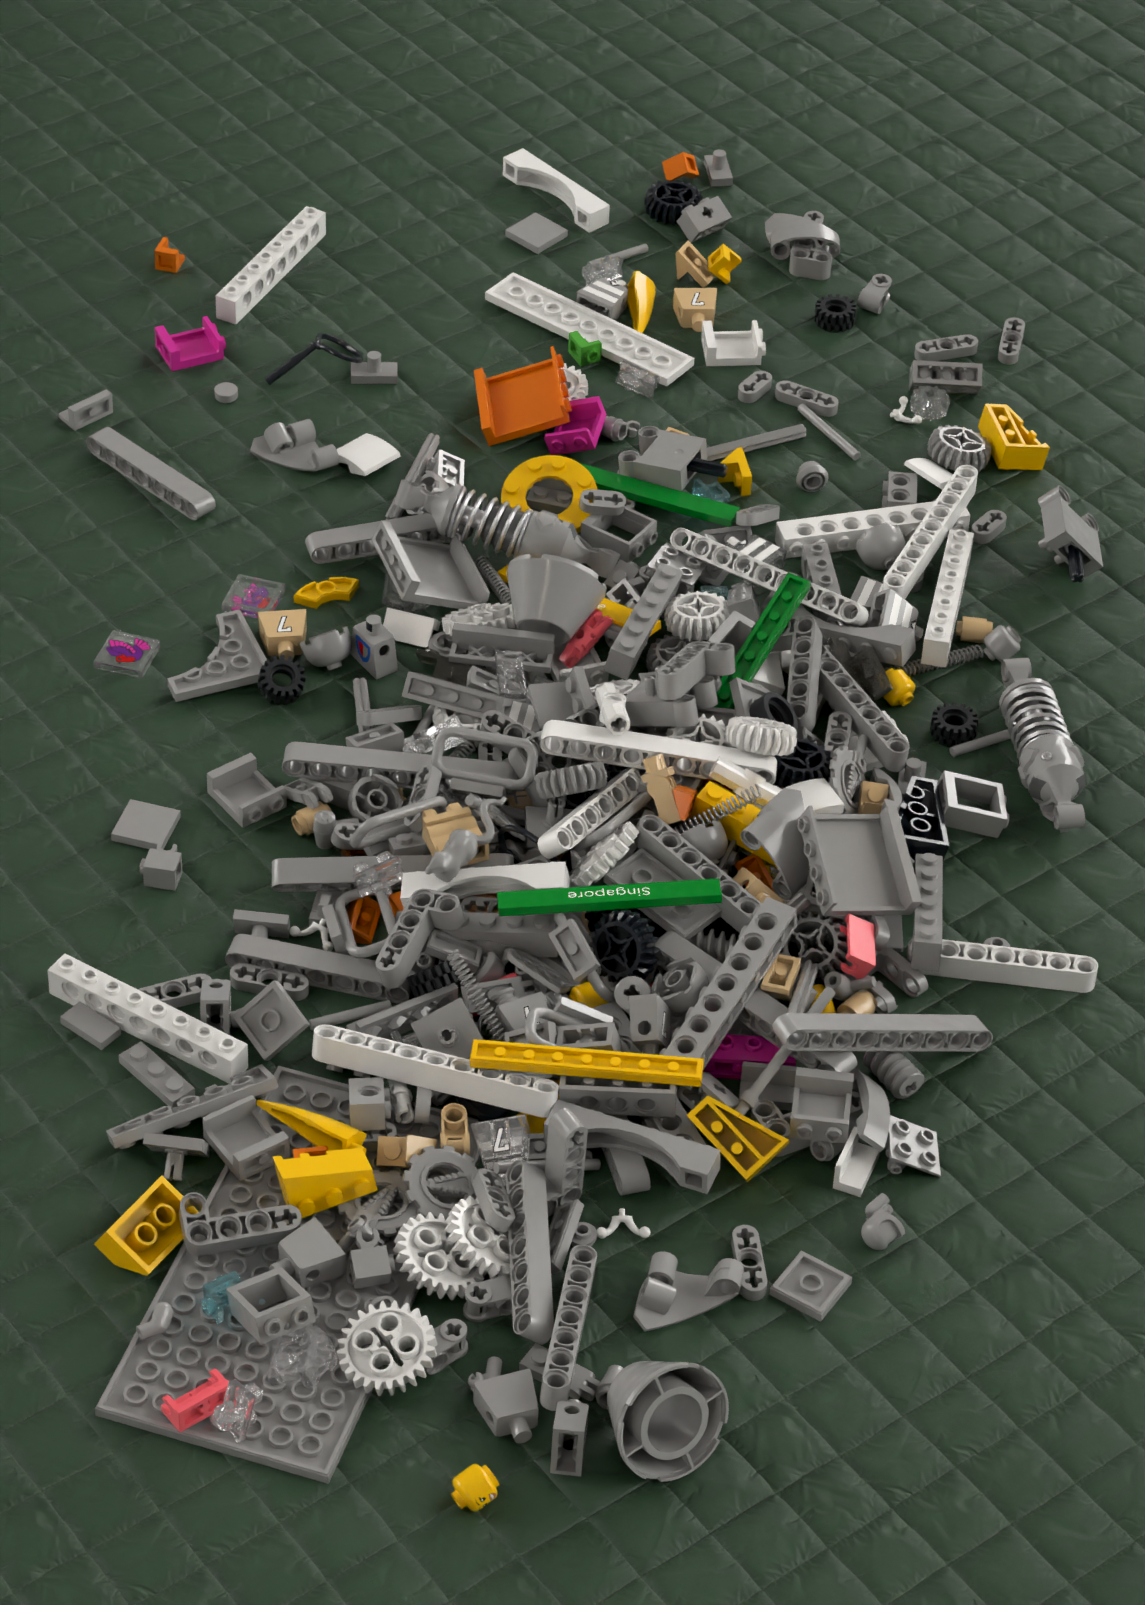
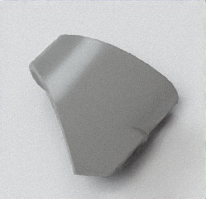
(783, 228)
(294, 447)
(779, 835)
(677, 1296)

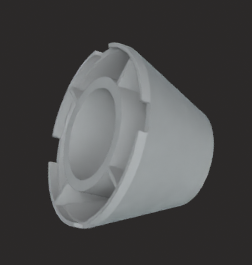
(552, 595)
(666, 1417)

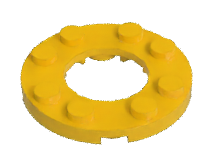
(555, 467)

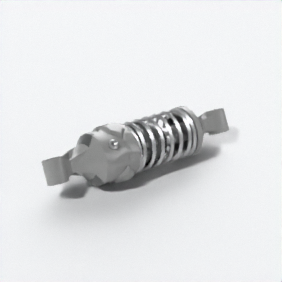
(505, 526)
(1043, 746)

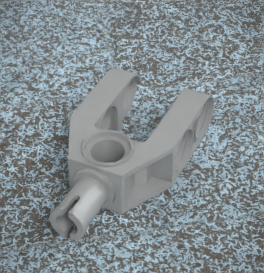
(902, 978)

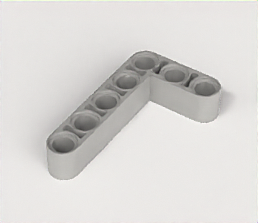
(805, 642)
(518, 761)

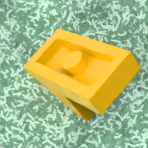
(738, 471)

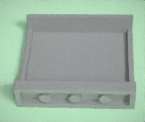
(430, 570)
(859, 863)

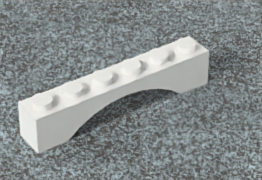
(530, 171)
(489, 880)

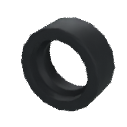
(777, 706)

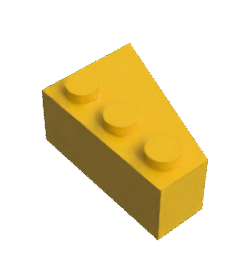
(1010, 441)
(740, 1140)
(324, 1180)

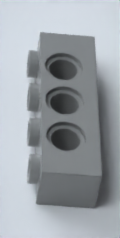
(819, 569)
(619, 1096)

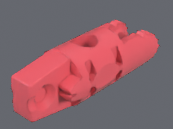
(585, 638)

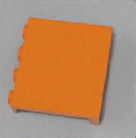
(523, 400)

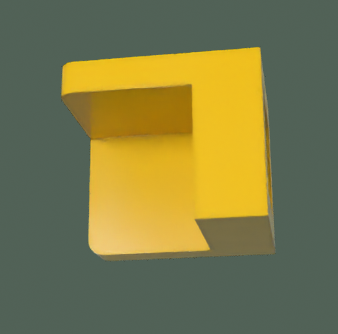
(722, 262)

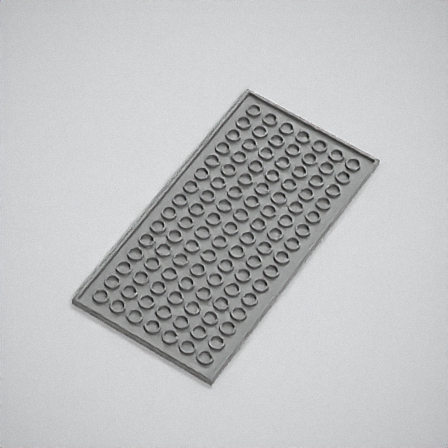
(294, 1425)

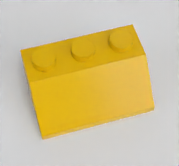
(146, 1230)

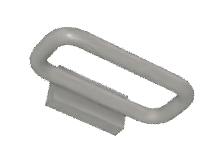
(481, 784)
(612, 823)
(375, 840)
(340, 928)
(572, 945)
(564, 1014)

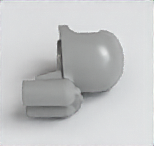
(880, 1225)

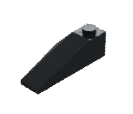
(923, 818)

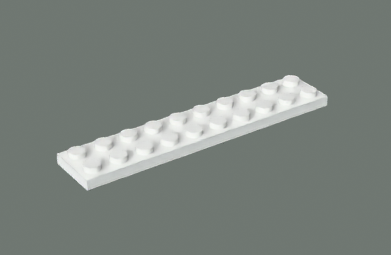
(566, 316)

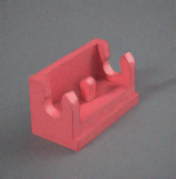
(860, 946)
(197, 1403)

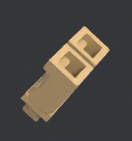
(661, 787)
(440, 826)

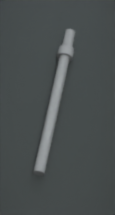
(750, 1097)

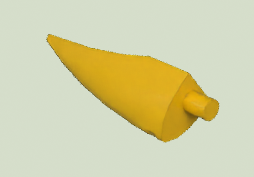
(640, 300)
(316, 1127)

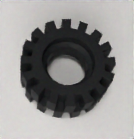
(835, 313)
(285, 667)
(957, 715)
(432, 979)

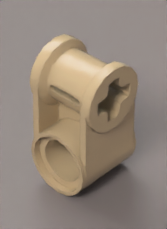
(455, 1128)

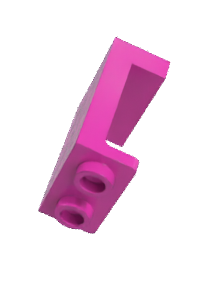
(191, 346)
(581, 431)

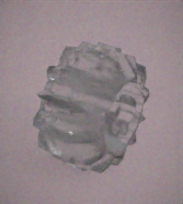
(929, 402)

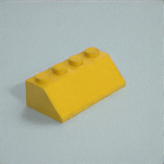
(734, 823)

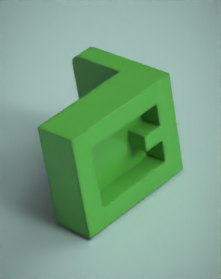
(582, 351)

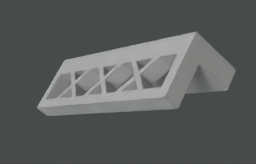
(491, 639)
(452, 695)
(402, 1015)

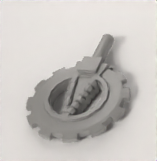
(848, 772)
(496, 815)
(452, 1185)
(377, 1207)

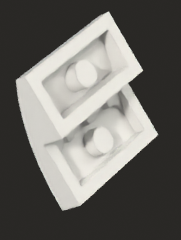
(367, 454)
(929, 471)
(819, 796)

